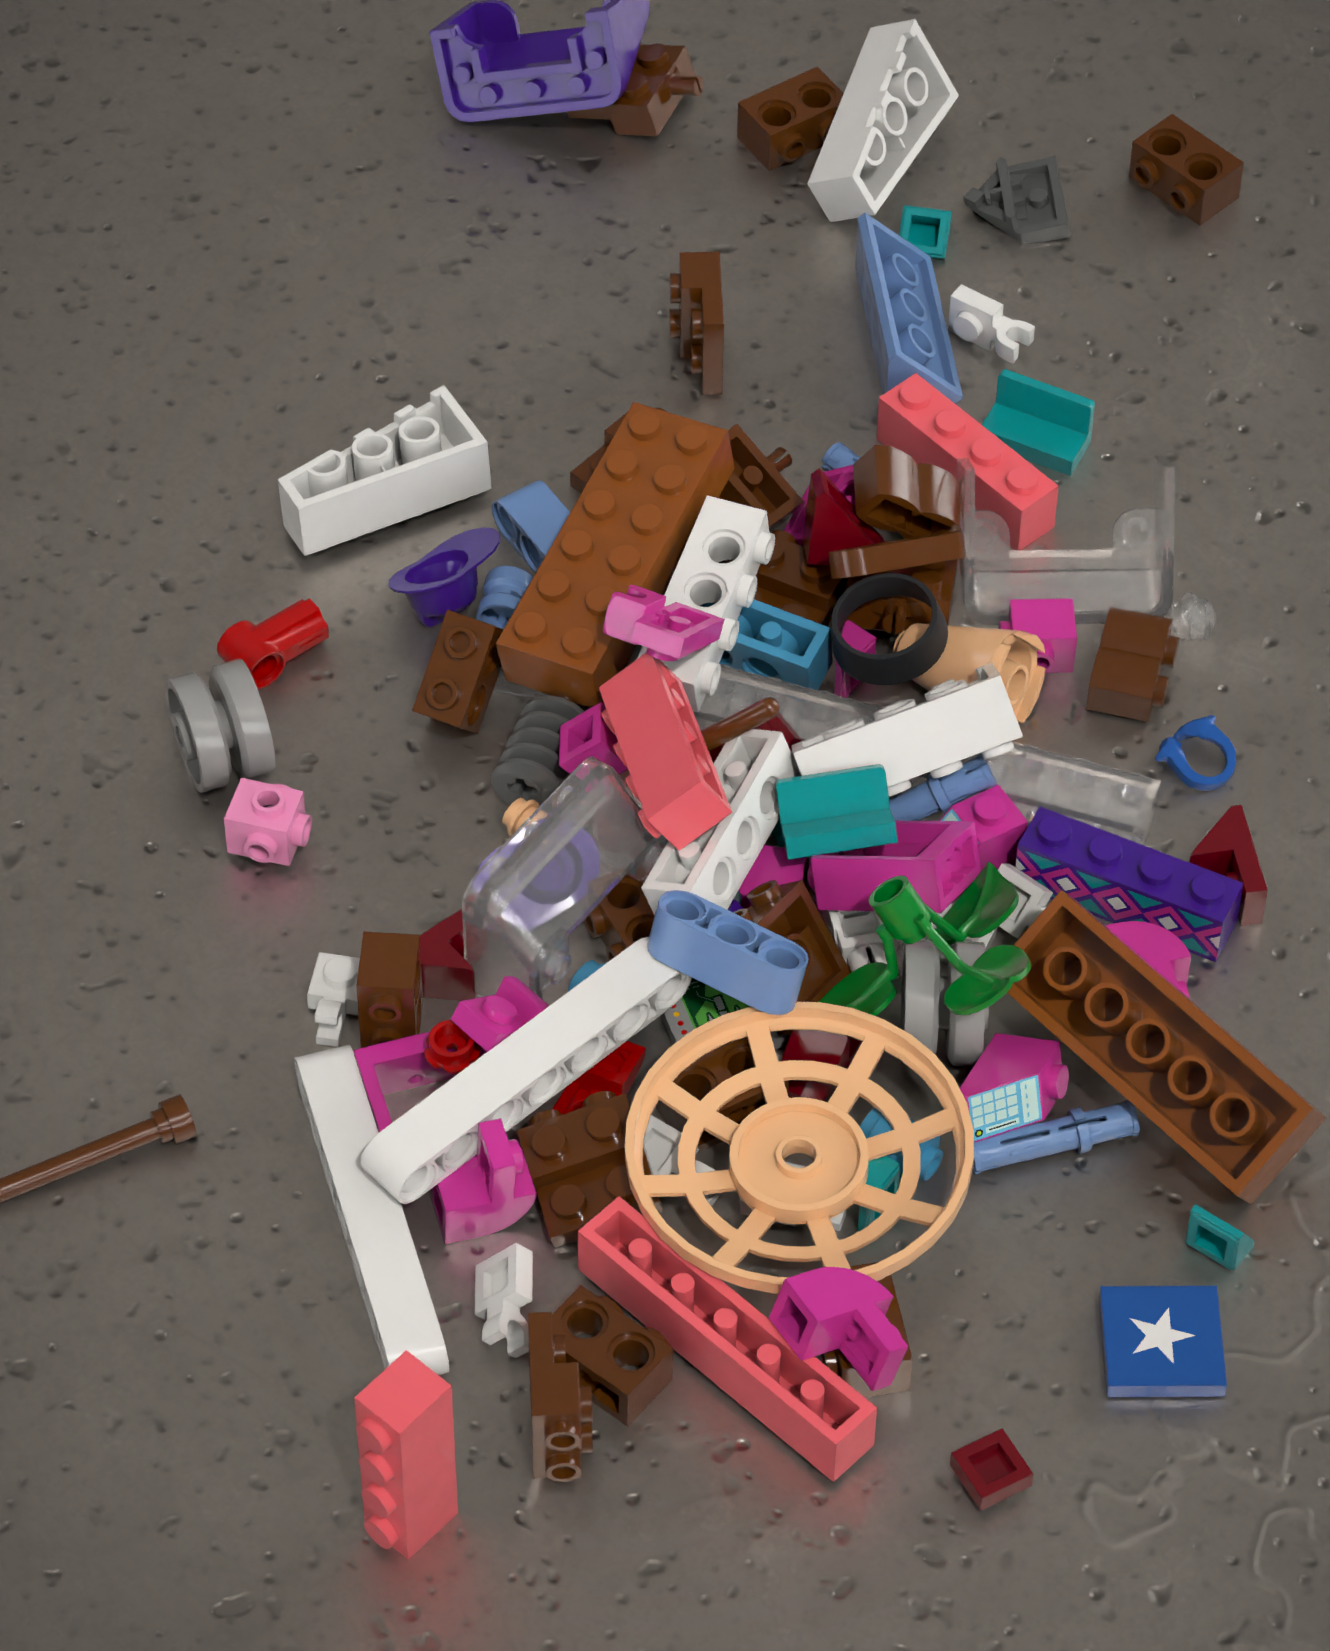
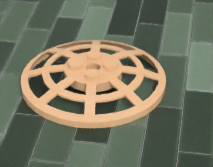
(798, 1126)

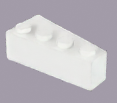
(881, 121)
(386, 475)
(923, 737)

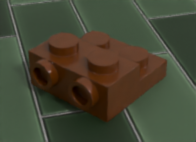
(699, 316)
(795, 585)
(793, 915)
(580, 1162)
(558, 1405)

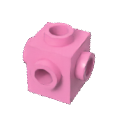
(266, 822)

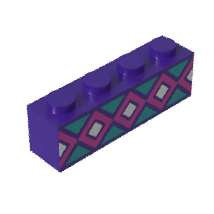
(1130, 881)

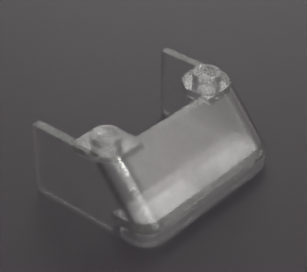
(1129, 576)
(552, 878)

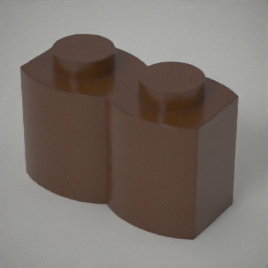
(904, 494)
(1131, 663)

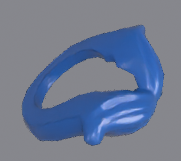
(1173, 755)

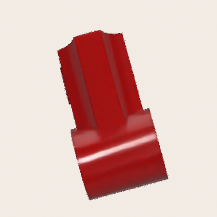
(274, 641)

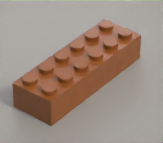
(618, 535)
(1161, 1049)

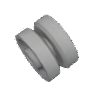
(220, 725)
(924, 1006)

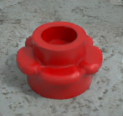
(449, 1036)

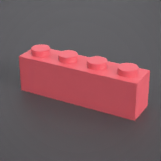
(939, 432)
(663, 752)
(406, 1455)

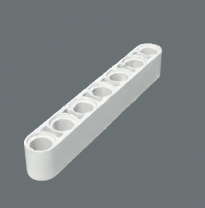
(523, 1071)
(367, 1212)

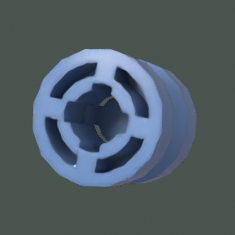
(502, 593)

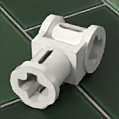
(857, 938)

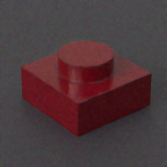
(991, 1469)

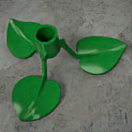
(907, 918)

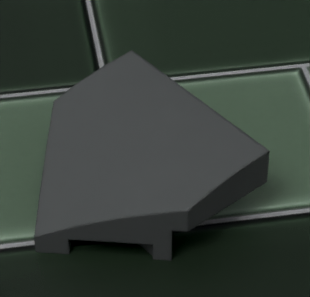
(1023, 201)

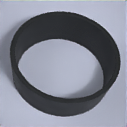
(896, 666)

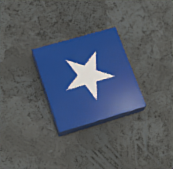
(1162, 1341)

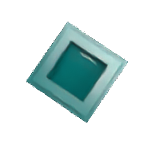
(927, 229)
(882, 1174)
(1217, 1238)

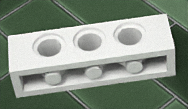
(720, 533)
(724, 854)

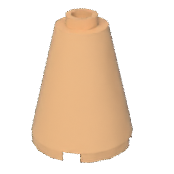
(972, 647)

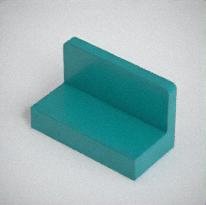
(1041, 421)
(835, 811)

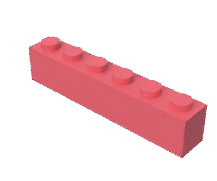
(727, 1340)

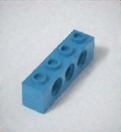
(780, 646)

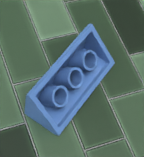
(903, 310)

